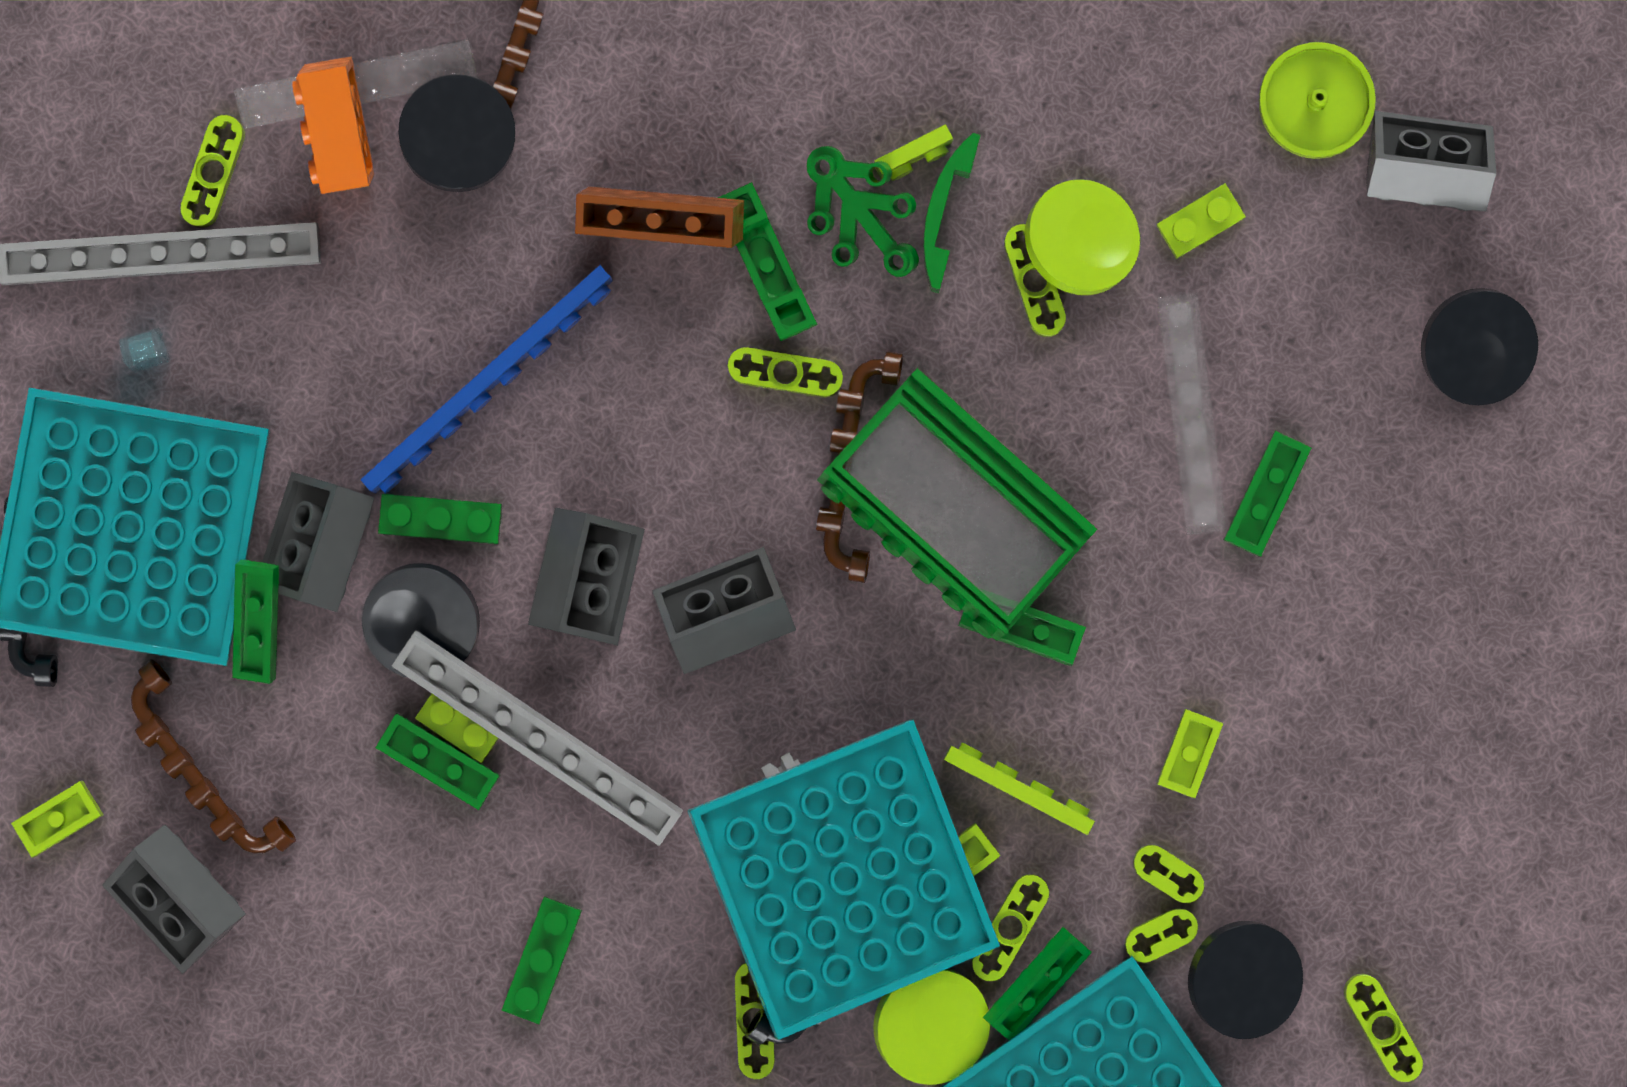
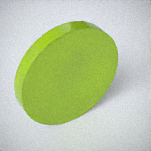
(1317, 100)
(1082, 237)
(932, 1028)

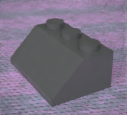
(1431, 161)
(317, 539)
(586, 576)
(723, 610)
(173, 898)

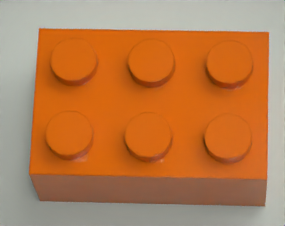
(334, 125)

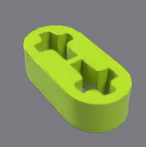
(1163, 882)
(1165, 944)

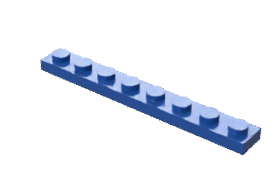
(475, 393)

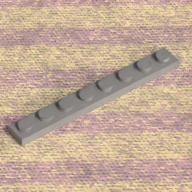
(159, 253)
(537, 738)

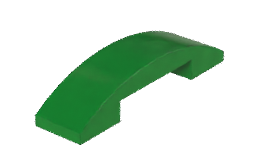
(960, 165)
(770, 268)

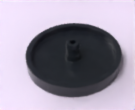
(456, 133)
(1479, 346)
(424, 601)
(1245, 979)

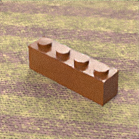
(659, 217)

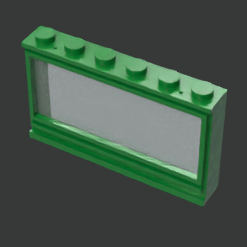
(956, 505)

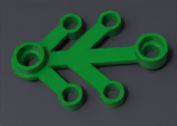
(858, 206)

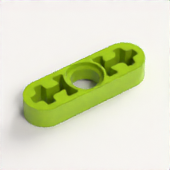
(194, 196)
(1034, 312)
(757, 358)
(1033, 906)
(766, 1050)
(1388, 1059)

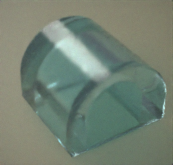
(144, 350)

